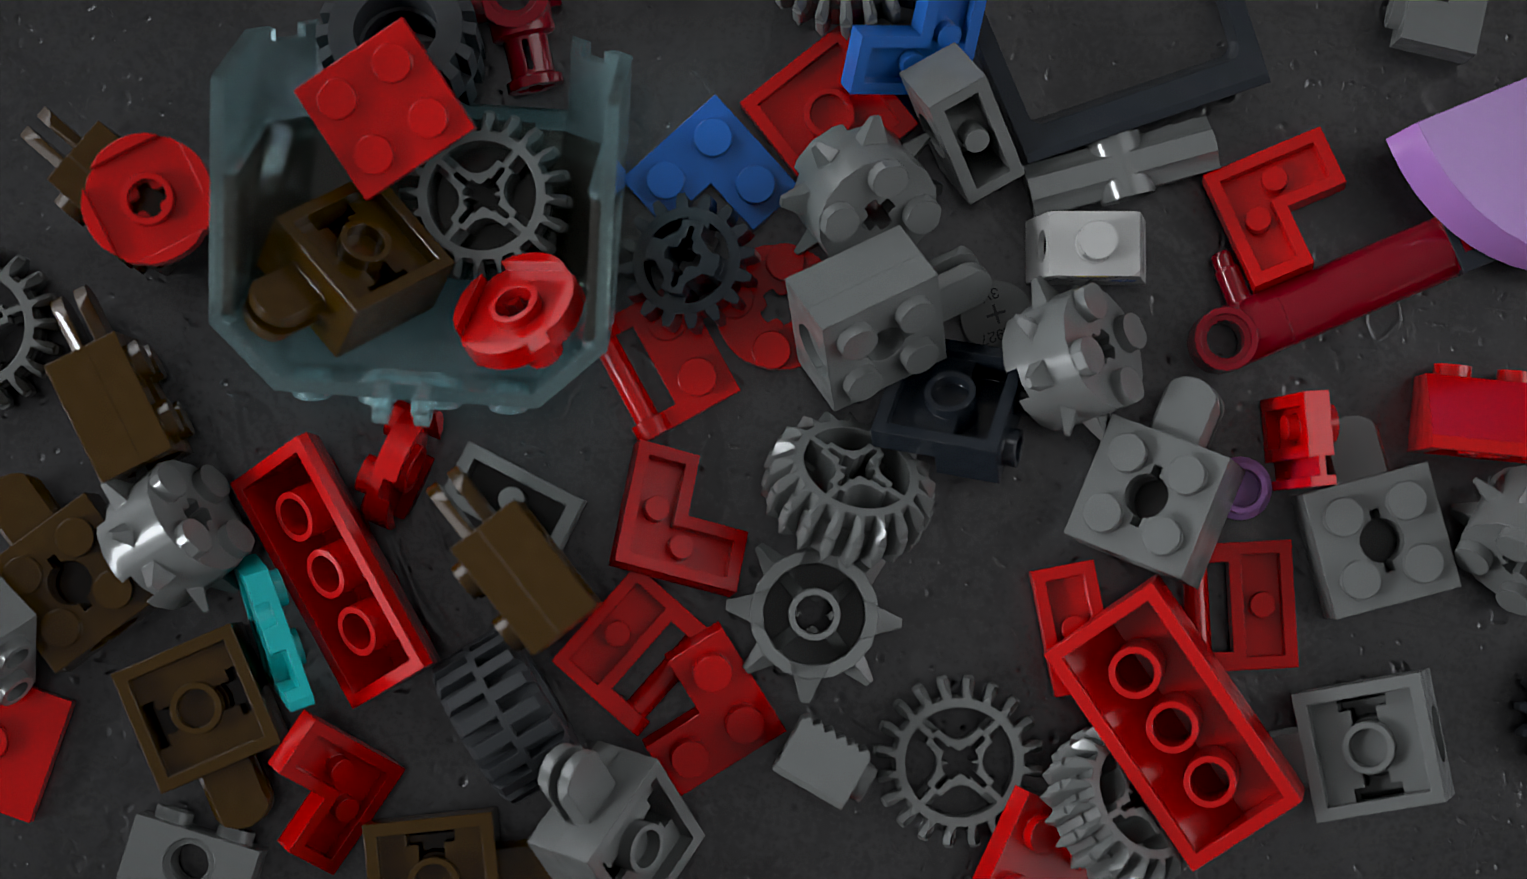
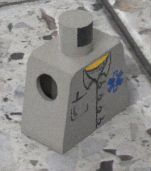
(1086, 248)

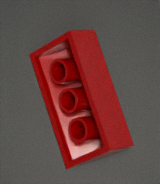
(1469, 414)
(334, 569)
(1176, 723)

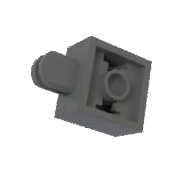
(879, 313)
(1158, 488)
(1375, 531)
(1369, 745)
(611, 816)

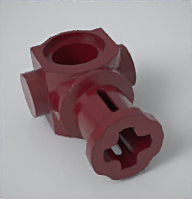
(520, 29)

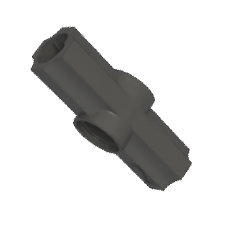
(1121, 167)

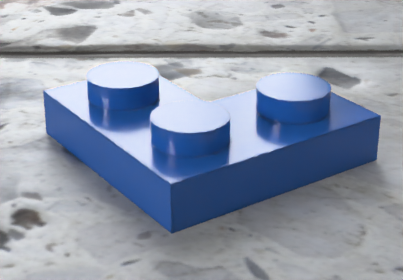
(882, 51)
(713, 152)

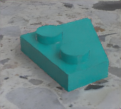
(277, 645)

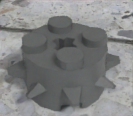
(861, 186)
(1075, 356)
(174, 533)
(1496, 537)
(812, 652)

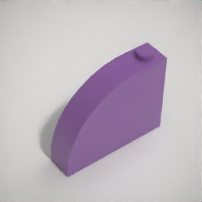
(1474, 170)

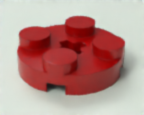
(114, 187)
(747, 332)
(537, 333)
(400, 470)

